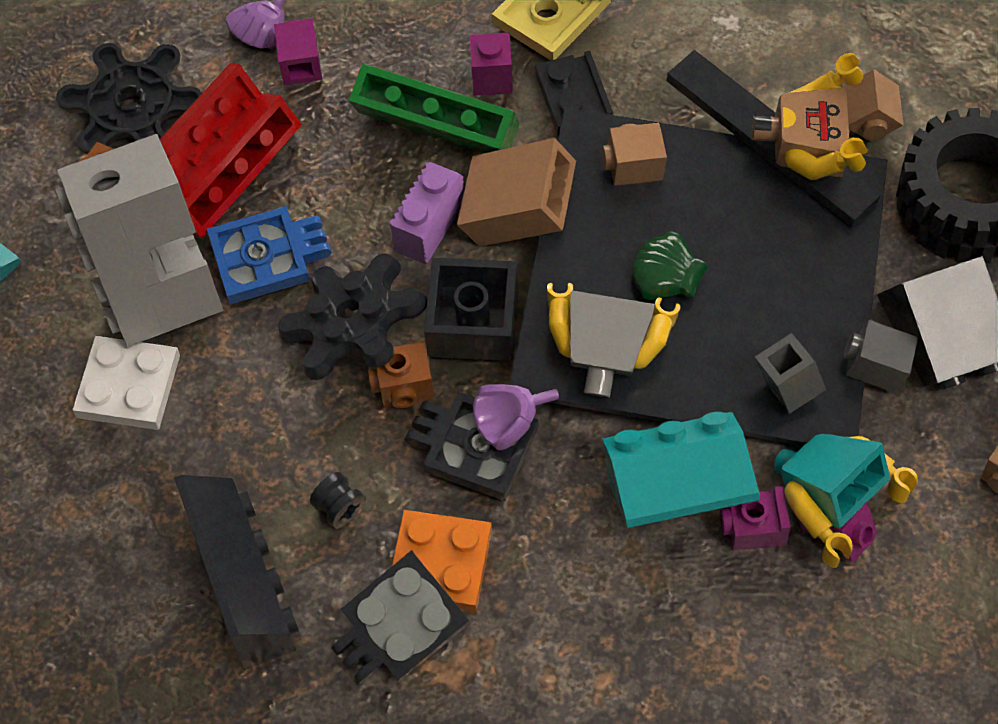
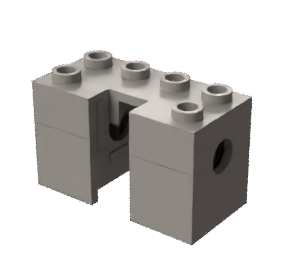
(138, 240)

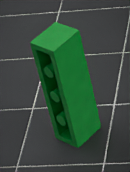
(433, 110)

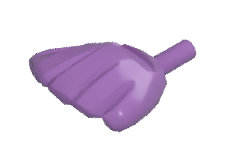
(255, 22)
(506, 412)

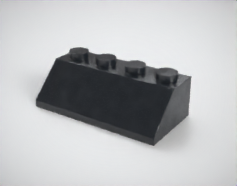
(236, 568)

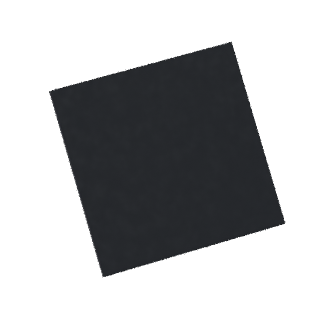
(772, 271)

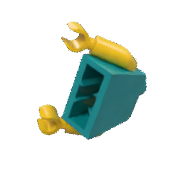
(834, 480)

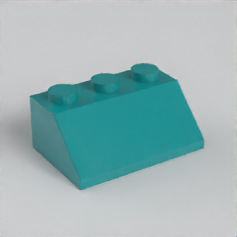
(680, 469)

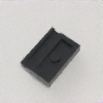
(571, 84)

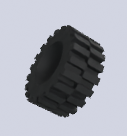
(929, 206)

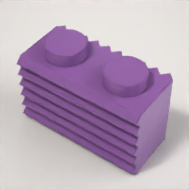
(427, 212)

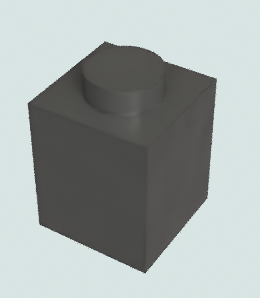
(880, 355)
(790, 373)

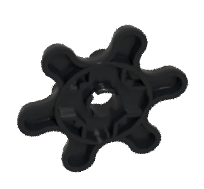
(123, 80)
(364, 331)

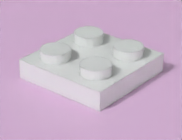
(126, 383)

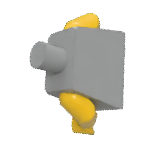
(607, 334)

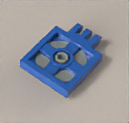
(266, 252)

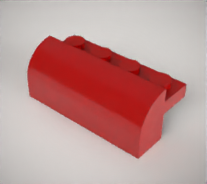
(225, 143)

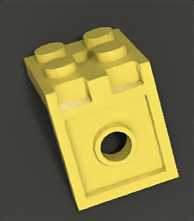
(551, 34)

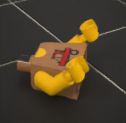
(814, 127)

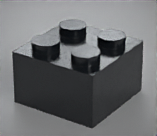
(471, 309)

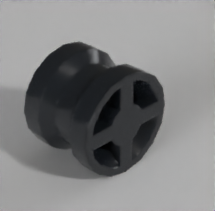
(337, 500)

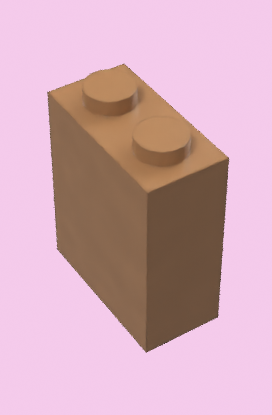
(517, 192)

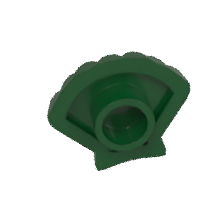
(667, 268)

